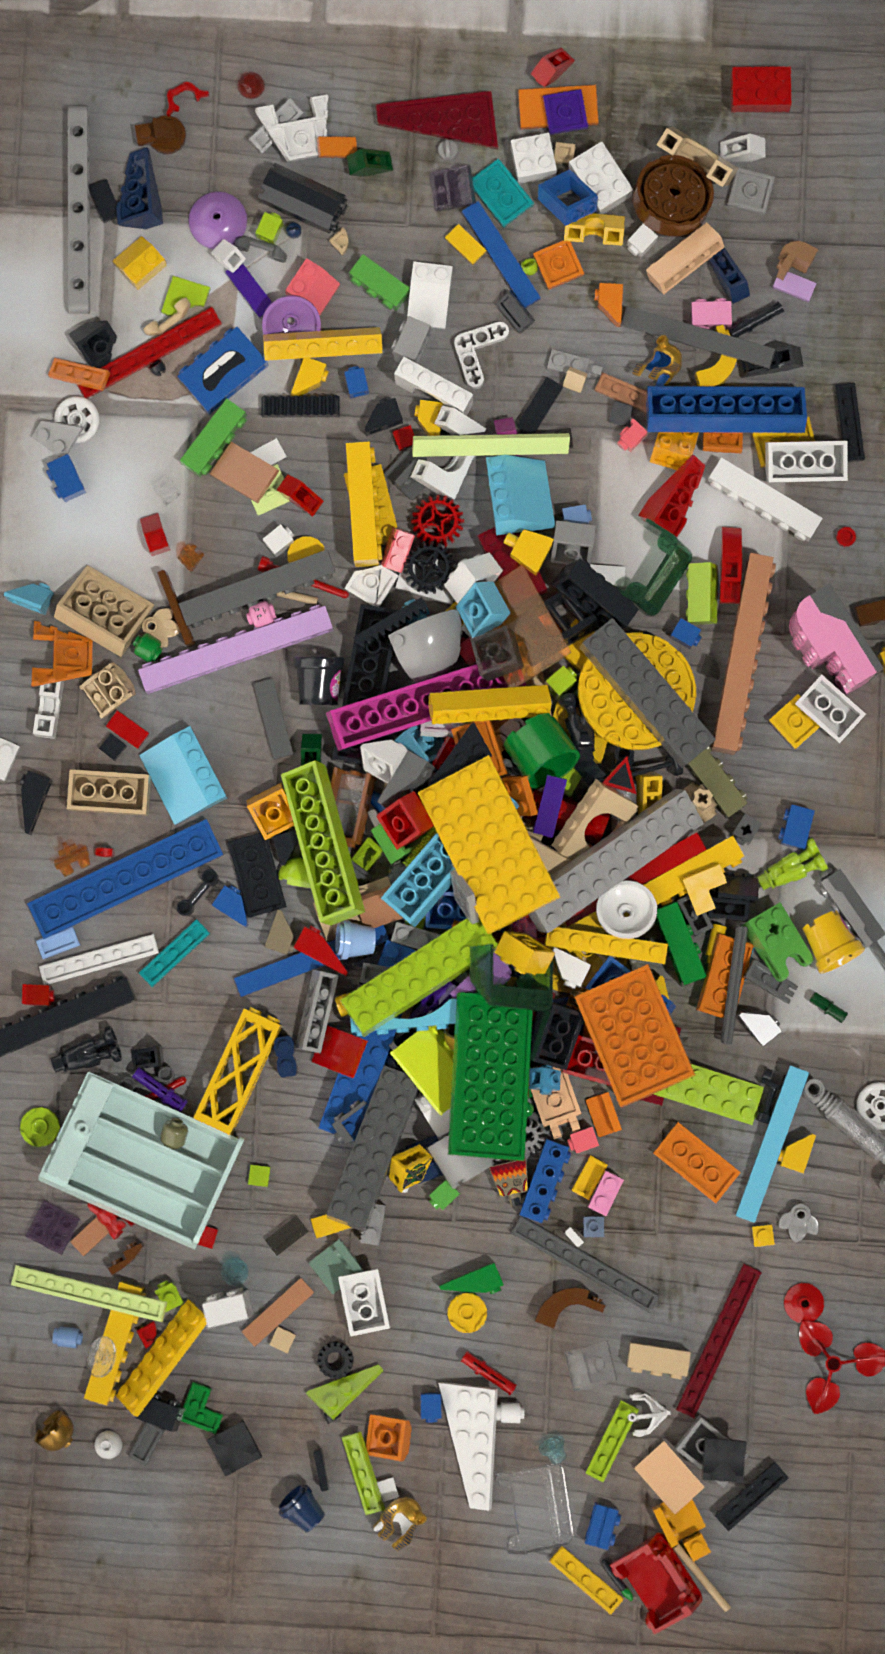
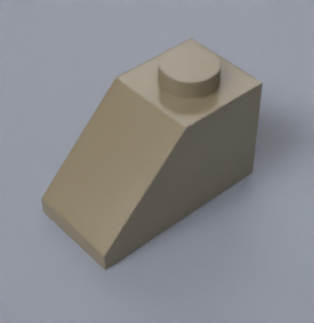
(280, 936)

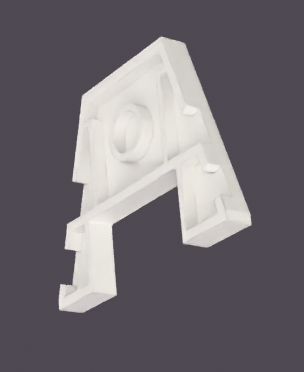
(297, 138)

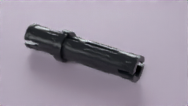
(759, 318)

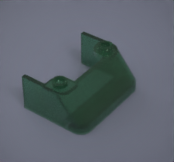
(652, 597)
(531, 993)

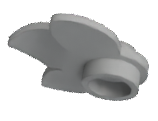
(798, 1225)

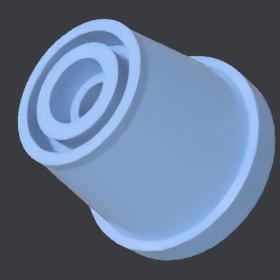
(354, 940)

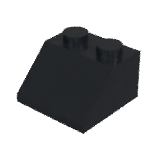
(739, 887)

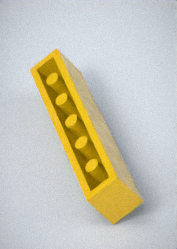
(322, 343)
(489, 704)
(607, 945)
(120, 1332)

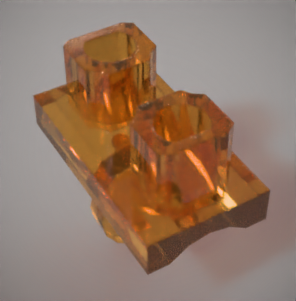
(64, 862)

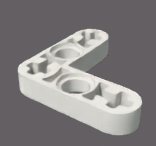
(469, 350)

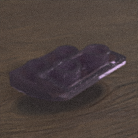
(52, 1227)

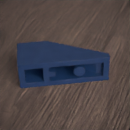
(729, 276)

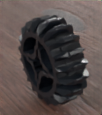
(421, 563)

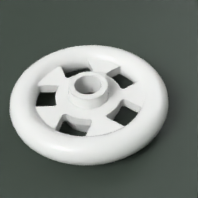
(81, 404)
(862, 1106)

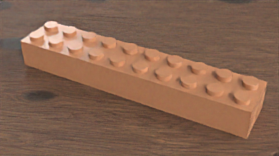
(742, 653)

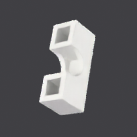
(49, 709)

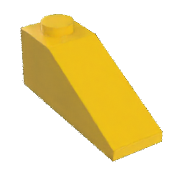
(648, 790)

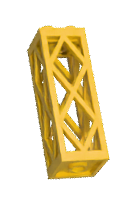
(210, 1095)

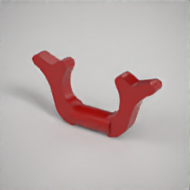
(185, 86)

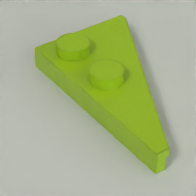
(340, 1393)

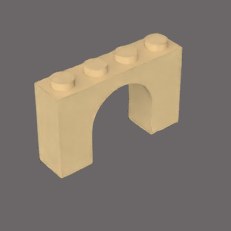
(680, 144)
(596, 801)

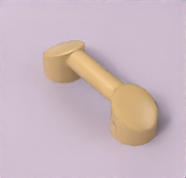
(182, 309)

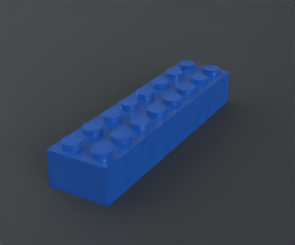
(726, 409)

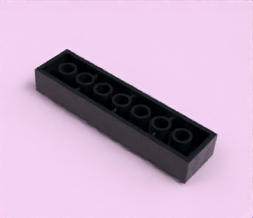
(367, 673)

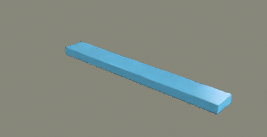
(772, 1143)

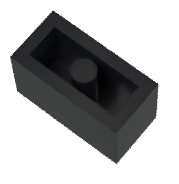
(729, 910)
(162, 1413)

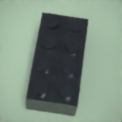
(594, 594)

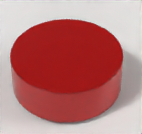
(846, 537)

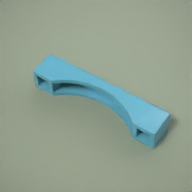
(440, 1018)

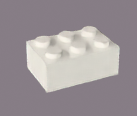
(602, 176)

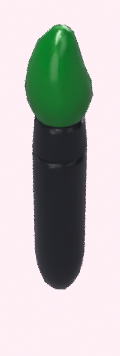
(626, 1592)

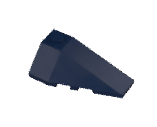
(140, 198)

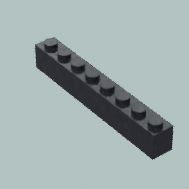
(65, 1015)

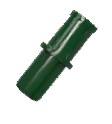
(828, 1007)

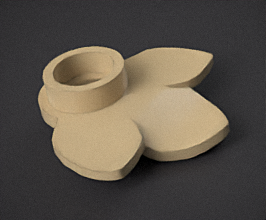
(164, 627)

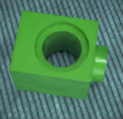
(443, 1195)

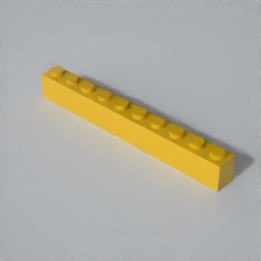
(671, 882)

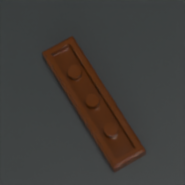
(174, 604)

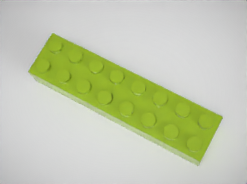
(322, 843)
(415, 976)

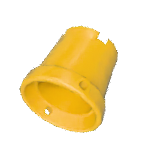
(832, 942)

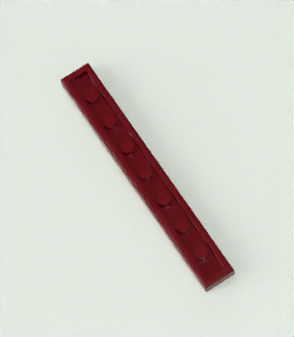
(718, 1340)

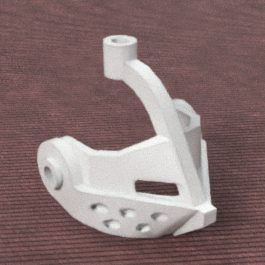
(658, 1413)

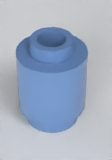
(67, 1337)

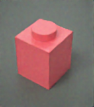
(583, 1140)

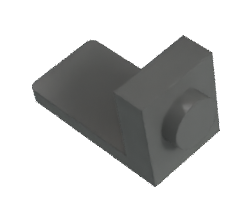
(342, 1134)

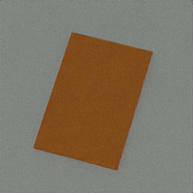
(533, 626)

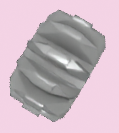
(531, 1143)

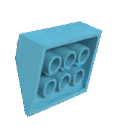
(519, 494)
(183, 775)

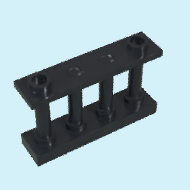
(571, 634)

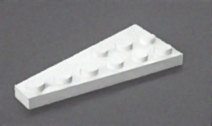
(473, 1429)

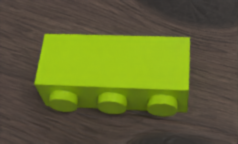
(702, 593)

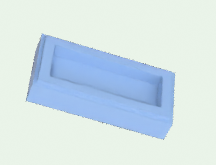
(58, 943)

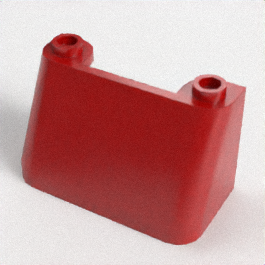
(659, 1582)

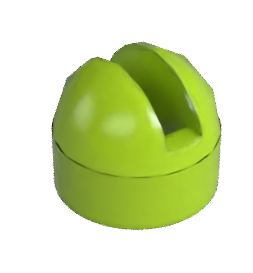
(529, 266)

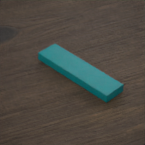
(174, 953)

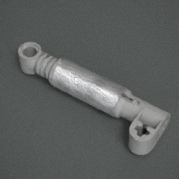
(848, 1122)

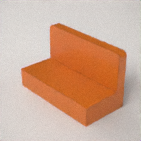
(603, 1114)

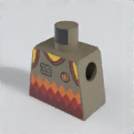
(510, 1180)

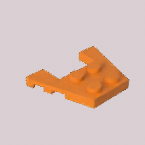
(70, 656)

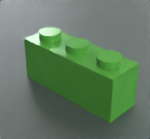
(379, 283)

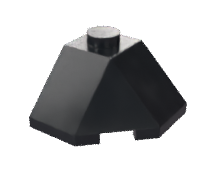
(95, 342)

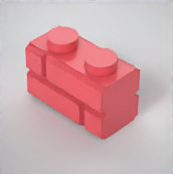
(397, 549)

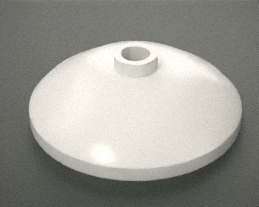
(629, 898)

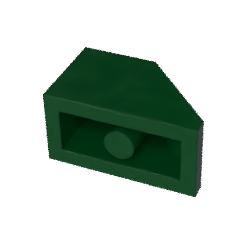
(369, 162)
(311, 748)

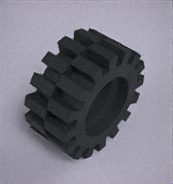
(347, 1356)

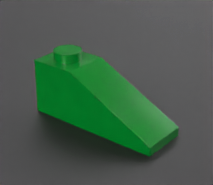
(480, 1281)

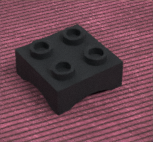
(234, 1448)
(724, 1460)

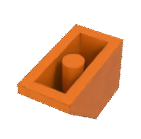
(610, 301)

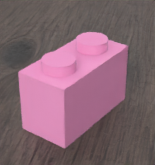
(711, 314)
(605, 1193)

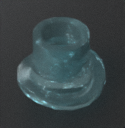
(234, 1272)
(553, 1449)

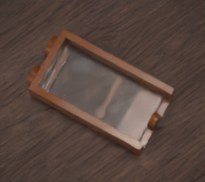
(353, 799)

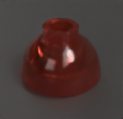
(251, 85)

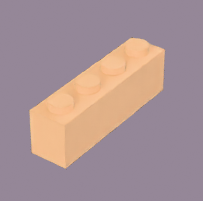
(685, 258)

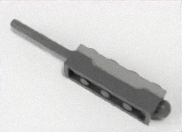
(852, 909)

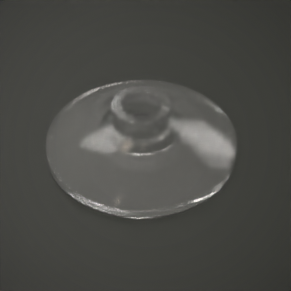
(101, 1357)

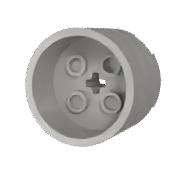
(457, 1167)

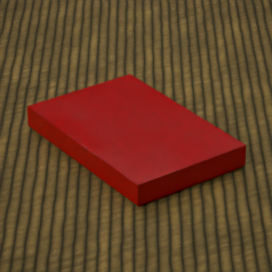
(340, 1052)

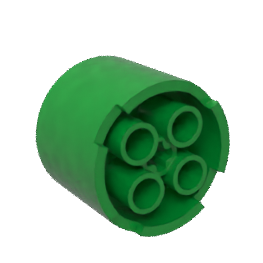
(541, 750)

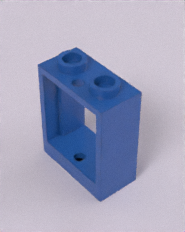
(560, 184)

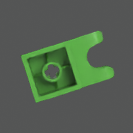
(780, 944)

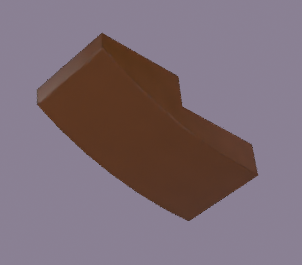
(870, 613)
(130, 1254)

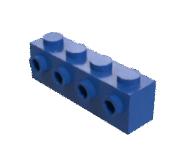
(544, 1180)

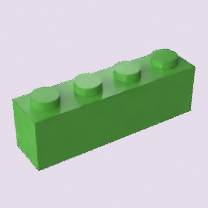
(213, 438)

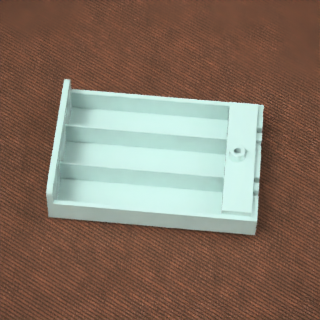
(117, 1162)

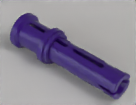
(167, 1095)

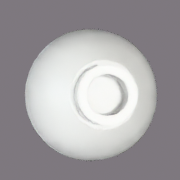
(108, 1444)

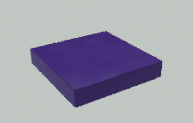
(565, 112)

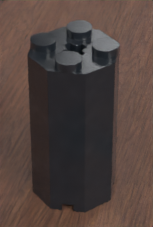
(303, 198)

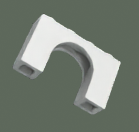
(412, 375)
(449, 479)

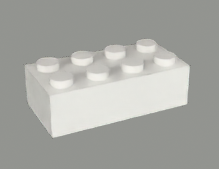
(806, 461)
(227, 1308)

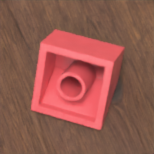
(313, 284)

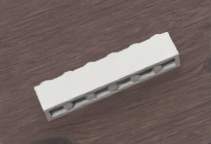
(764, 499)

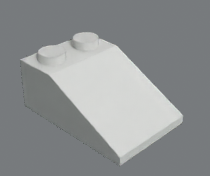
(430, 293)
(364, 1302)

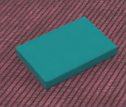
(501, 193)

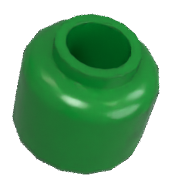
(147, 647)

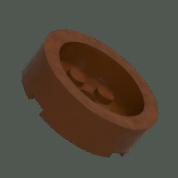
(659, 207)

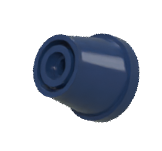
(301, 1508)

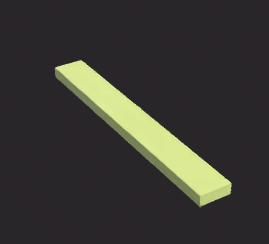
(490, 445)
(89, 1293)

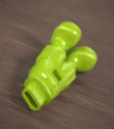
(791, 868)

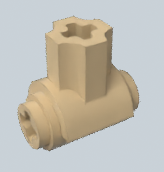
(702, 801)

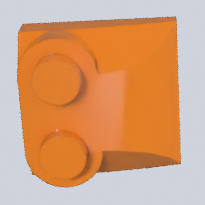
(388, 1437)

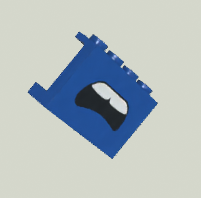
(222, 369)

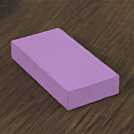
(795, 286)

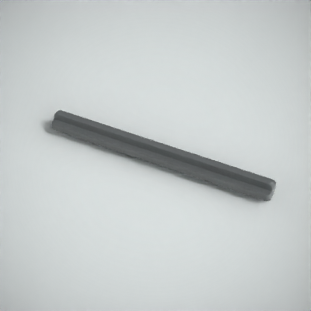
(734, 985)

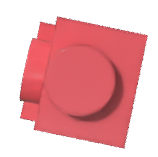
(631, 436)

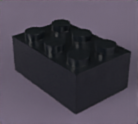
(555, 1035)

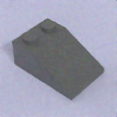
(410, 776)

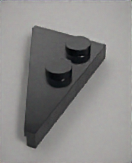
(466, 752)

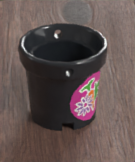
(318, 679)

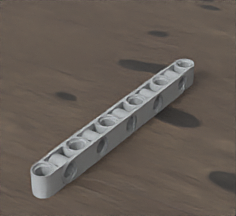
(78, 222)

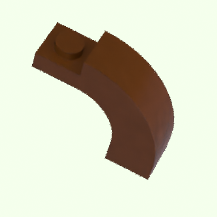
(559, 1300)

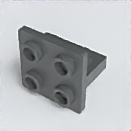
(401, 473)

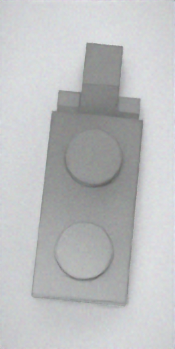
(561, 362)

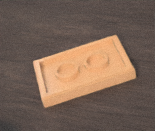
(669, 1477)

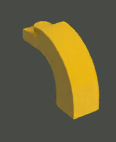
(720, 372)

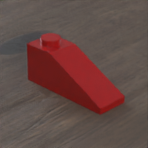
(316, 947)

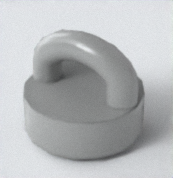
(447, 150)

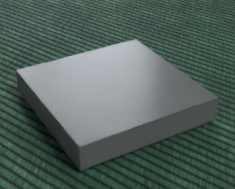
(751, 191)
(464, 896)

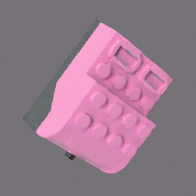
(830, 635)

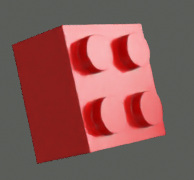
(405, 820)

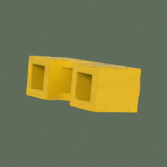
(608, 227)

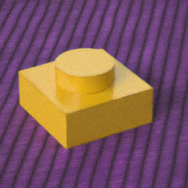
(763, 1235)

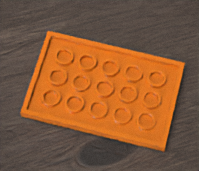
(634, 1036)

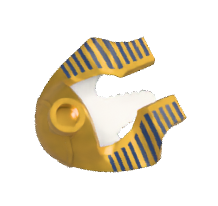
(407, 1514)

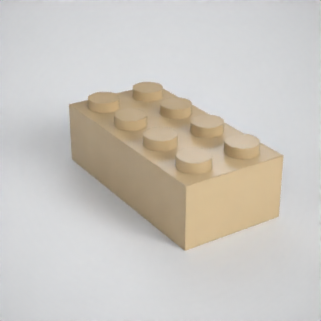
(109, 792)

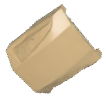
(108, 689)

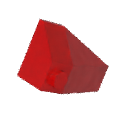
(671, 501)

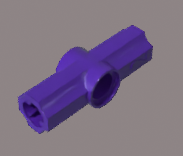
(434, 1000)

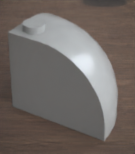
(429, 645)

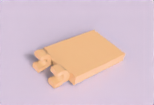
(558, 1107)

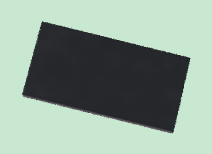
(257, 875)

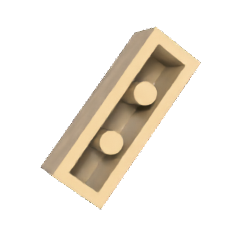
(658, 1360)

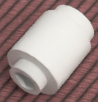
(509, 1413)

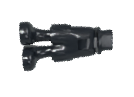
(578, 728)
(85, 1053)

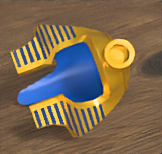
(663, 364)

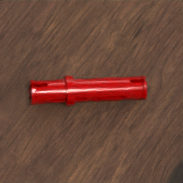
(468, 1360)

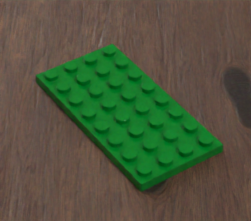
(489, 1080)

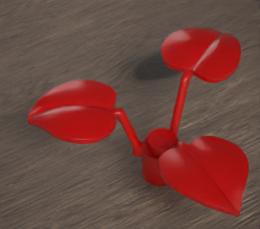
(821, 1393)

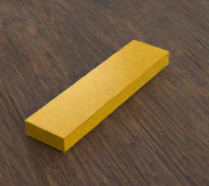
(586, 1580)

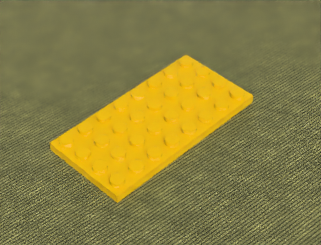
(489, 844)

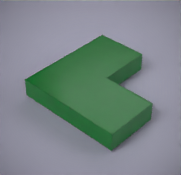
(195, 1410)

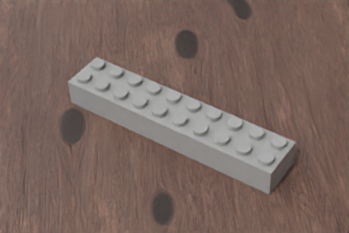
(618, 857)

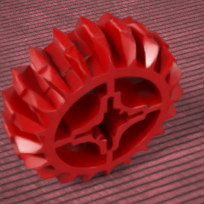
(445, 519)

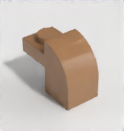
(796, 255)

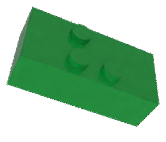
(680, 944)

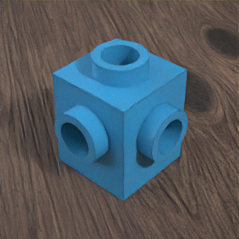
(544, 1079)

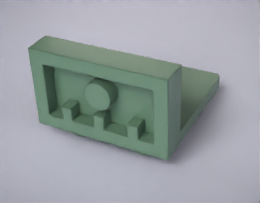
(335, 1262)

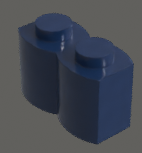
(285, 1051)

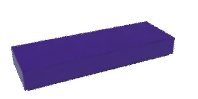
(249, 289)
(550, 805)

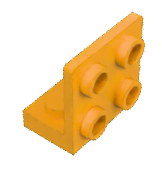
(673, 448)
(680, 1524)

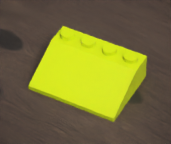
(429, 1065)

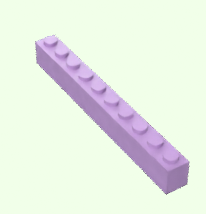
(235, 649)

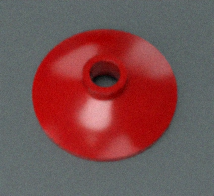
(796, 1295)

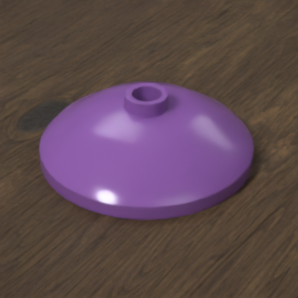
(229, 226)
(302, 310)

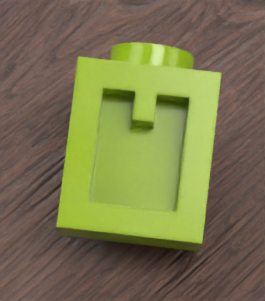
(169, 1294)

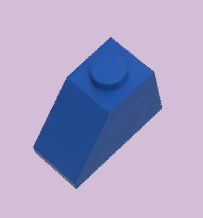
(232, 904)

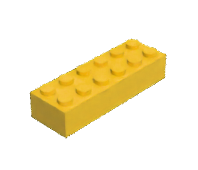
(362, 504)

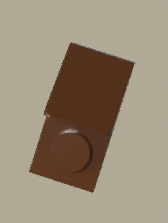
(156, 132)

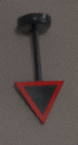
(622, 776)

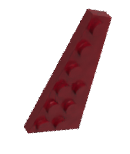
(455, 117)

